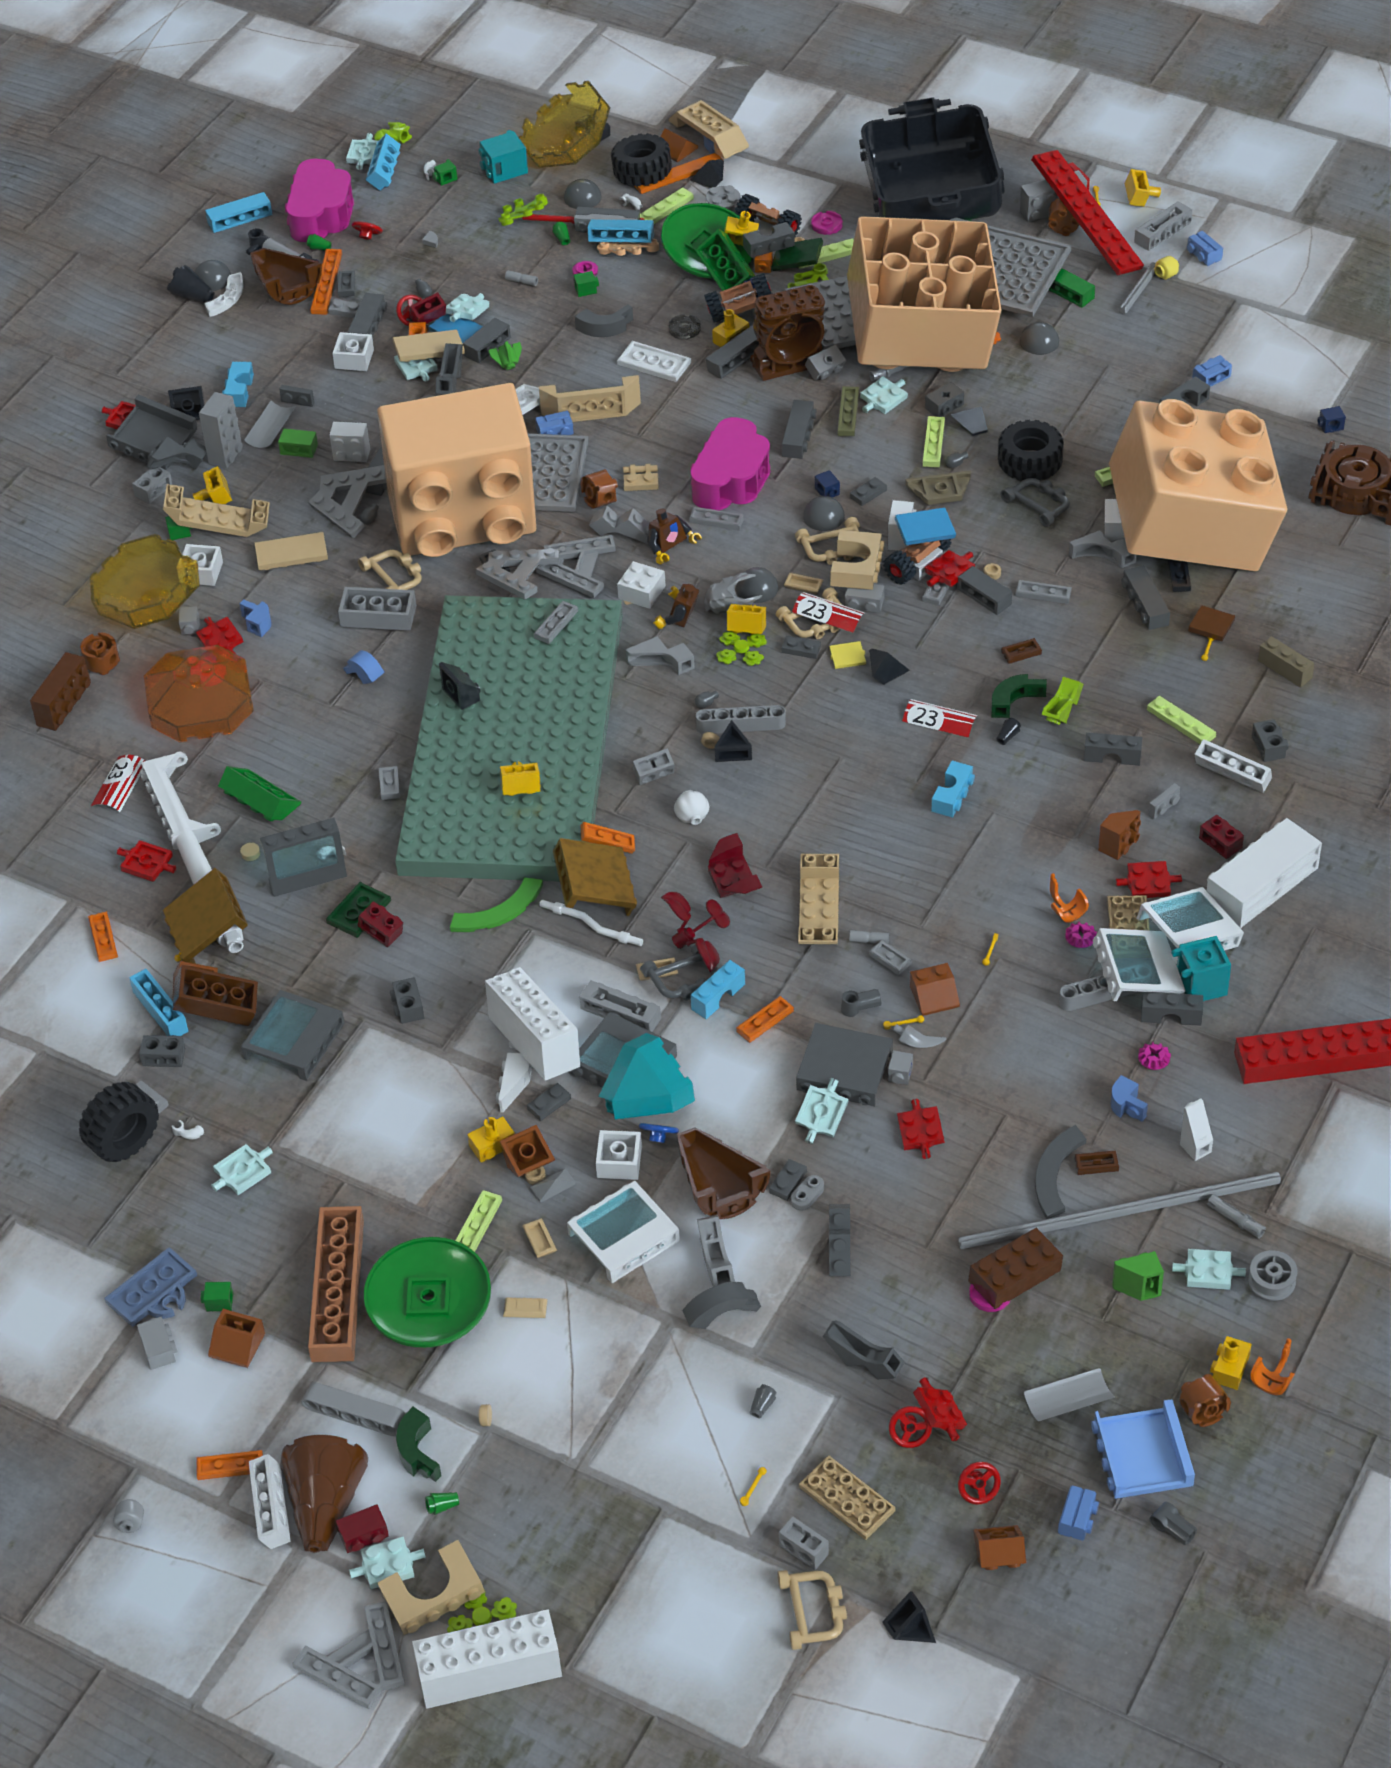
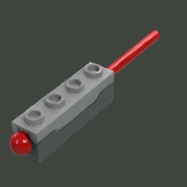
(585, 214)

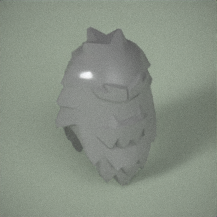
(723, 594)

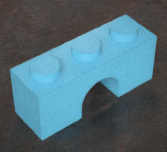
(239, 377)
(948, 800)
(728, 979)

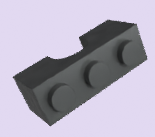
(758, 244)
(1192, 391)
(1126, 747)
(1186, 1006)

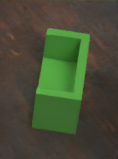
(298, 443)

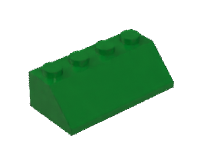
(724, 260)
(258, 793)

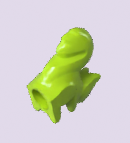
(397, 131)

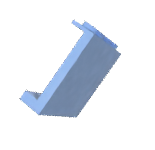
(1143, 1451)

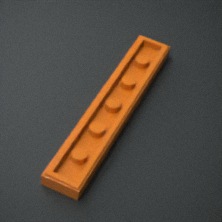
(680, 172)
(326, 285)

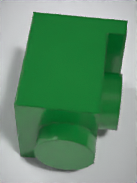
(445, 173)

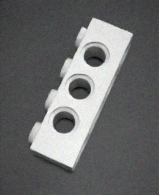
(1233, 766)
(269, 1501)

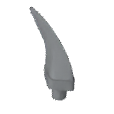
(915, 1039)

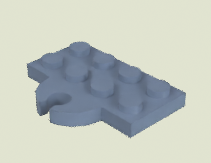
(153, 1289)

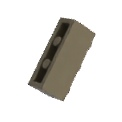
(1286, 661)

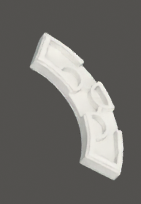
(233, 292)

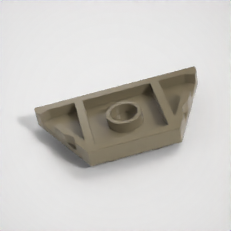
(940, 488)

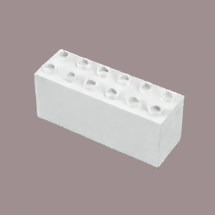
(1264, 871)
(532, 1023)
(487, 1658)

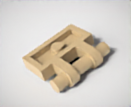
(644, 481)

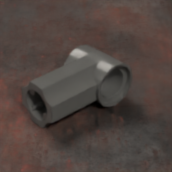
(854, 1001)
(1168, 1519)

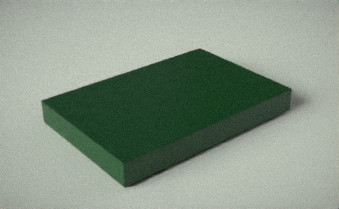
(802, 254)
(346, 914)

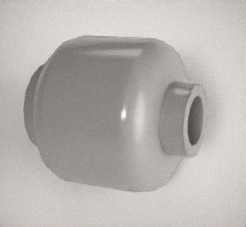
(128, 1516)

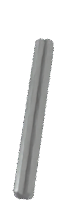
(1137, 289)

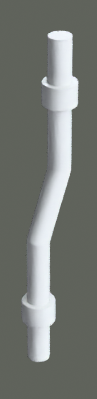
(623, 937)

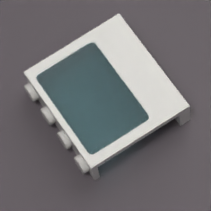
(1191, 918)
(1137, 961)
(624, 1230)

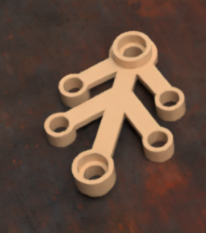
(633, 247)

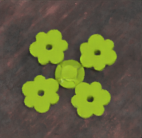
(741, 646)
(482, 1615)

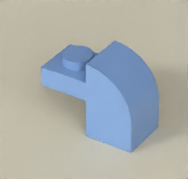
(256, 617)
(365, 667)
(1125, 1099)

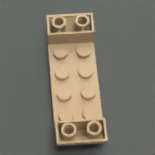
(715, 126)
(592, 403)
(215, 516)
(819, 899)

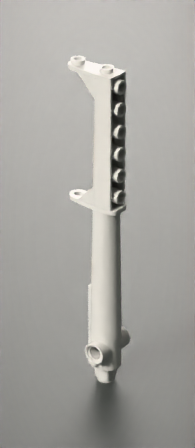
(182, 831)

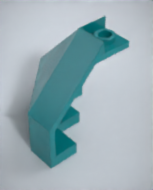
(646, 1081)

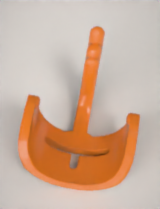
(1079, 901)
(1262, 1382)

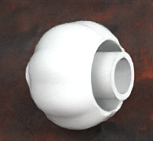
(691, 807)

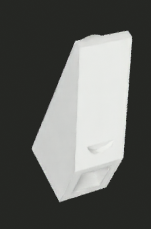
(515, 1078)
(1196, 1132)

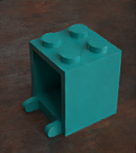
(503, 157)
(1203, 967)

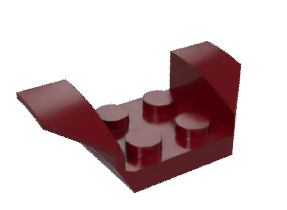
(729, 868)

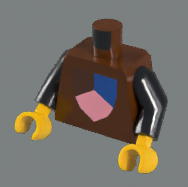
(667, 532)
(682, 608)

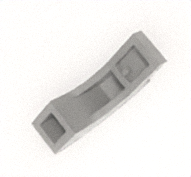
(714, 1251)

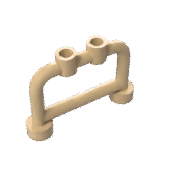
(803, 537)
(404, 560)
(816, 630)
(834, 1594)

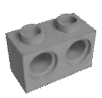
(151, 484)
(653, 766)
(803, 1543)

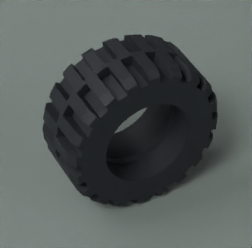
(641, 160)
(1030, 436)
(118, 1121)

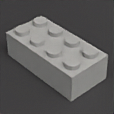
(1037, 198)
(220, 430)
(377, 608)

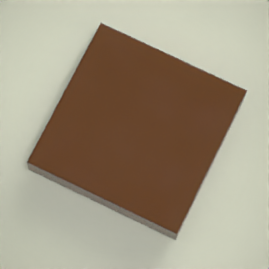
(1211, 623)

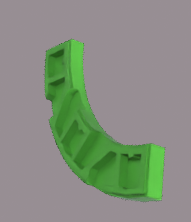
(500, 914)

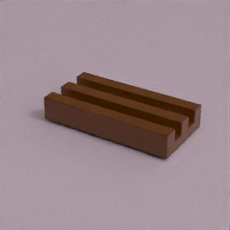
(1022, 650)
(1097, 1164)

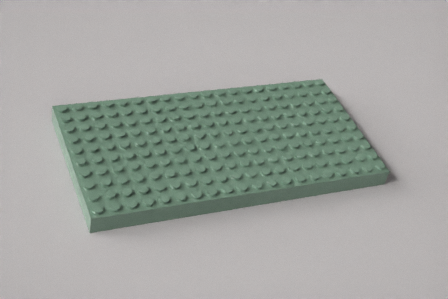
(533, 708)

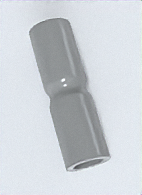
(523, 278)
(865, 937)

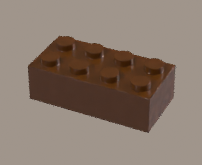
(60, 691)
(215, 995)
(1015, 1268)

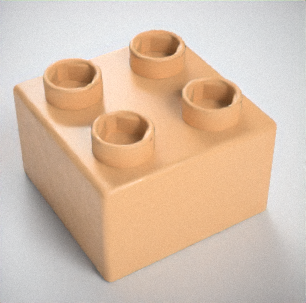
(923, 293)
(458, 470)
(1197, 485)

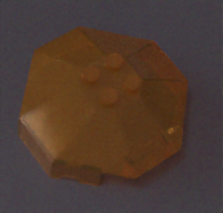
(198, 693)

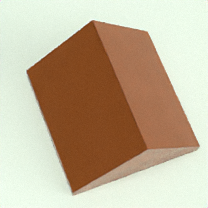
(678, 145)
(526, 1151)

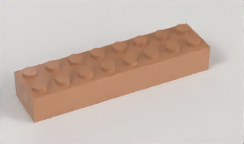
(336, 1284)

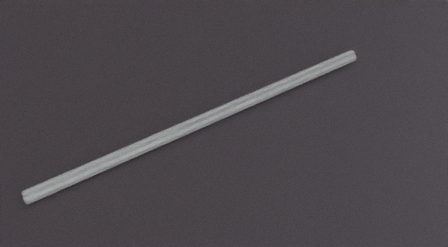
(1120, 1210)

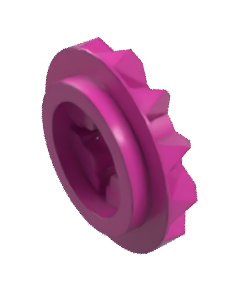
(587, 265)
(1074, 938)
(1154, 1062)

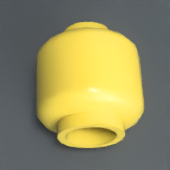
(1166, 267)

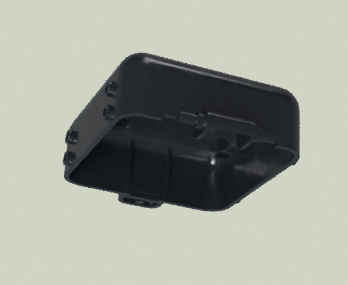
(932, 163)

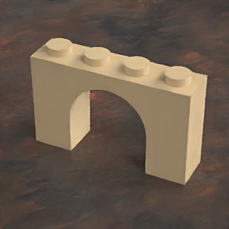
(859, 574)
(414, 1612)

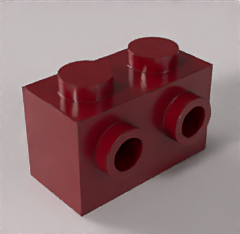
(428, 309)
(1221, 836)
(380, 924)
(362, 1528)

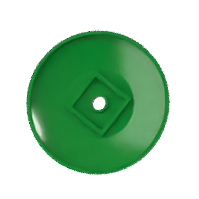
(688, 229)
(421, 1268)

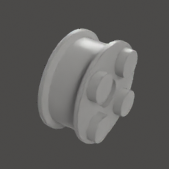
(723, 196)
(1272, 1275)

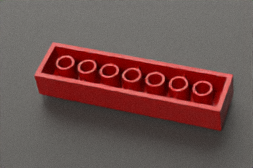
(1314, 1051)

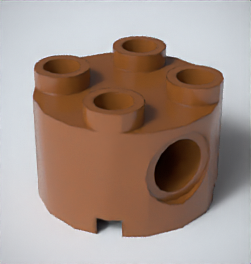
(1061, 219)
(599, 489)
(100, 653)
(1204, 1400)

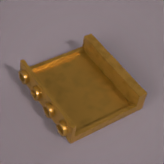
(594, 874)
(203, 914)

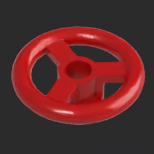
(366, 229)
(409, 298)
(906, 1419)
(970, 1476)

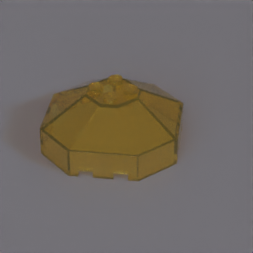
(566, 127)
(144, 582)

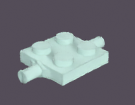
(361, 151)
(466, 307)
(416, 368)
(883, 395)
(821, 1111)
(242, 1169)
(1209, 1269)
(385, 1560)

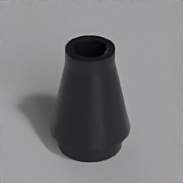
(1009, 730)

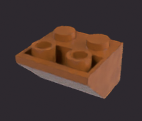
(1119, 833)
(236, 1338)

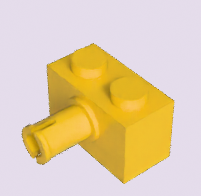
(1139, 189)
(737, 227)
(729, 329)
(215, 487)
(746, 619)
(520, 778)
(486, 1139)
(1231, 1362)

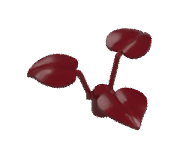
(686, 936)

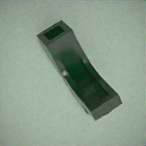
(1013, 689)
(409, 1434)

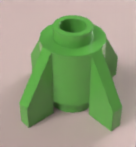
(507, 356)

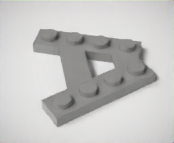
(357, 483)
(525, 560)
(580, 578)
(334, 1669)

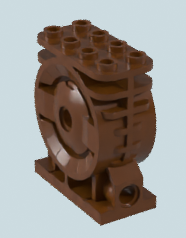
(795, 327)
(1364, 479)

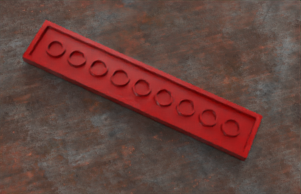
(1087, 212)

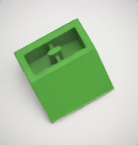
(1139, 1276)

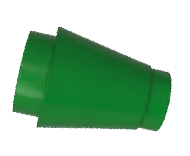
(560, 230)
(318, 243)
(441, 1502)

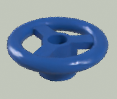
(658, 1132)

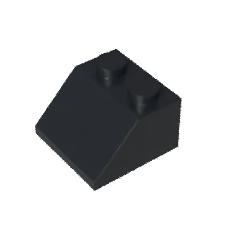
(187, 400)
(459, 685)

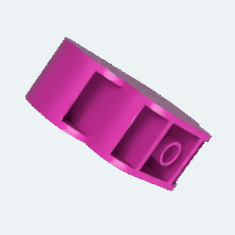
(319, 200)
(730, 465)

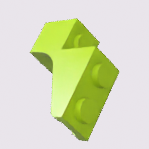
(1060, 705)

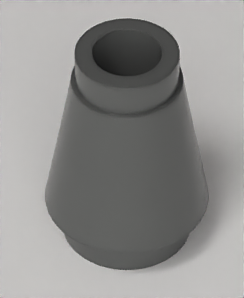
(762, 1400)

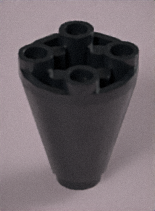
(189, 285)

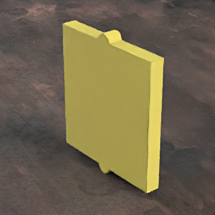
(847, 655)

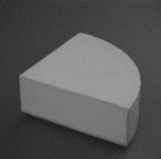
(430, 239)

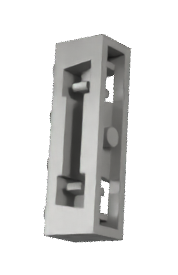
(1163, 226)
(620, 1004)

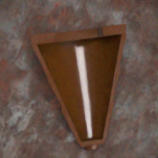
(286, 276)
(720, 1176)
(321, 1484)

